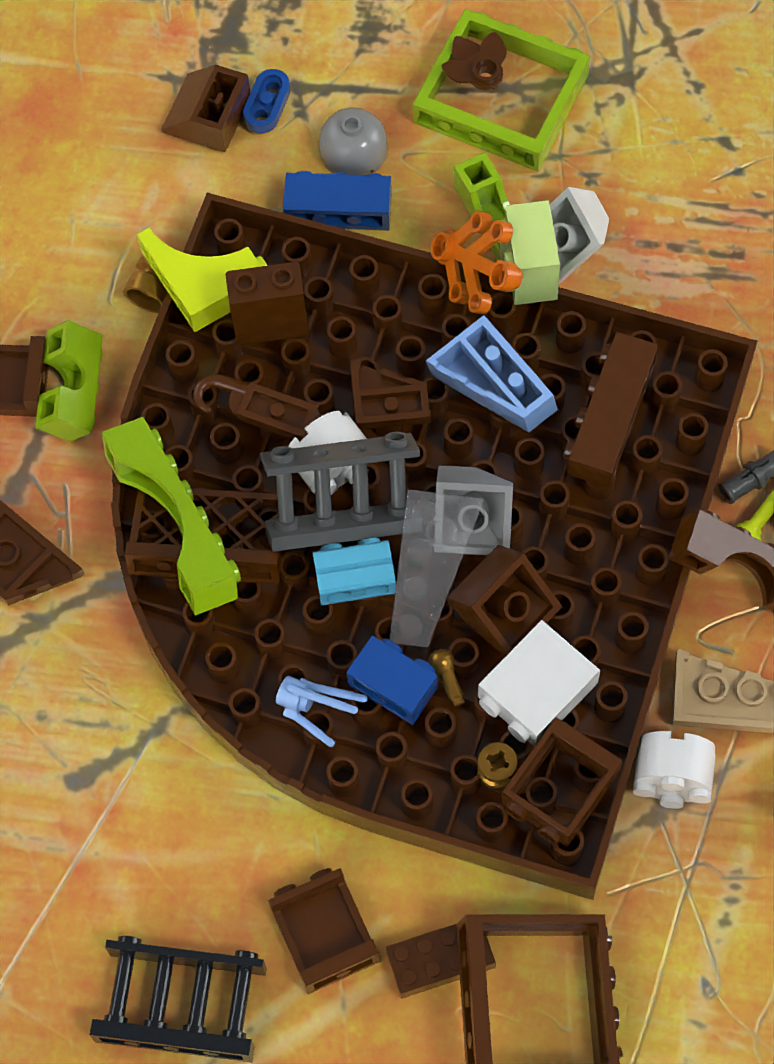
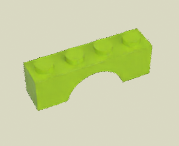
(481, 189)

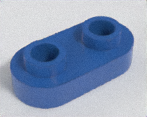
(266, 104)

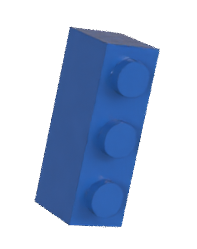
(340, 199)

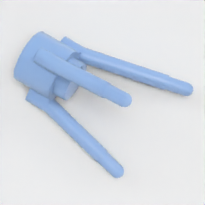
(299, 696)

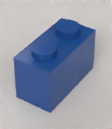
(393, 678)

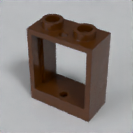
(581, 750)

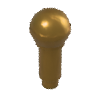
(443, 664)

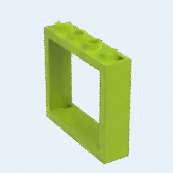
(484, 133)

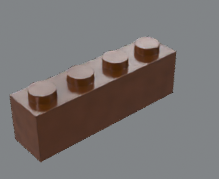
(611, 410)

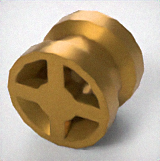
(495, 774)

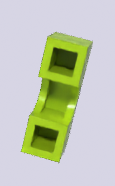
(77, 356)

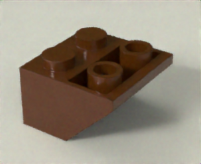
(209, 107)

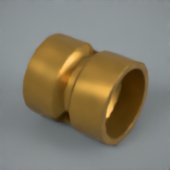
(145, 288)

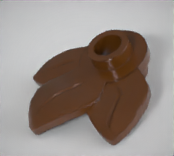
(474, 59)

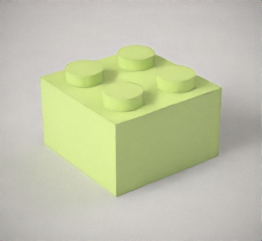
(533, 251)

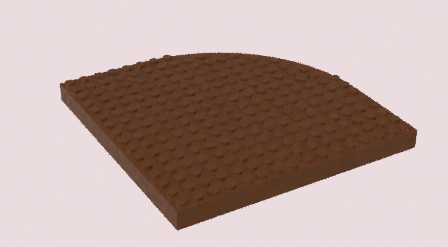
(590, 543)

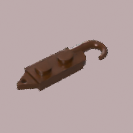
(260, 406)

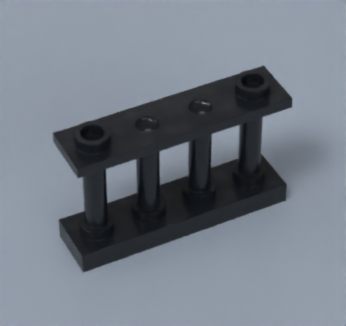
(193, 1036)

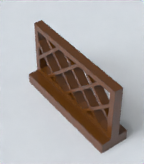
(162, 556)

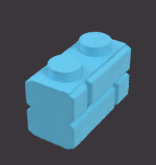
(354, 571)

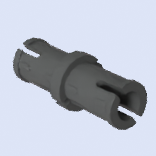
(752, 476)

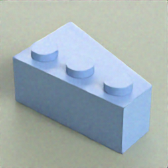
(493, 375)

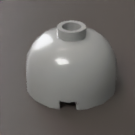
(353, 142)

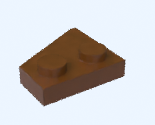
(387, 398)

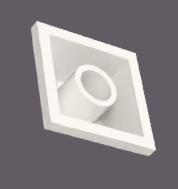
(578, 227)

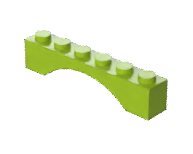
(202, 568)

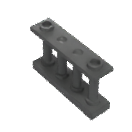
(344, 525)

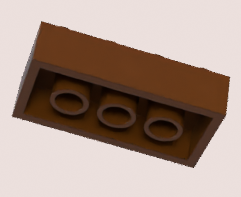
(429, 961)

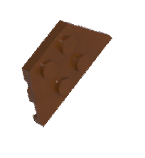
(29, 560)

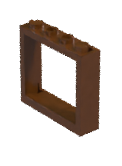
(599, 976)

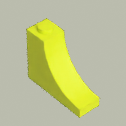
(194, 281)

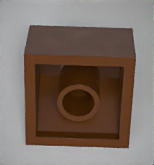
(504, 599)

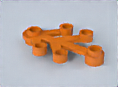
(449, 249)

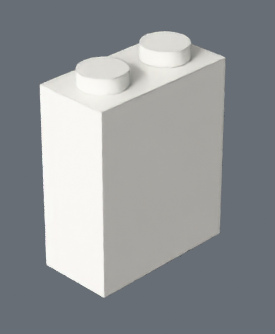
(537, 683)

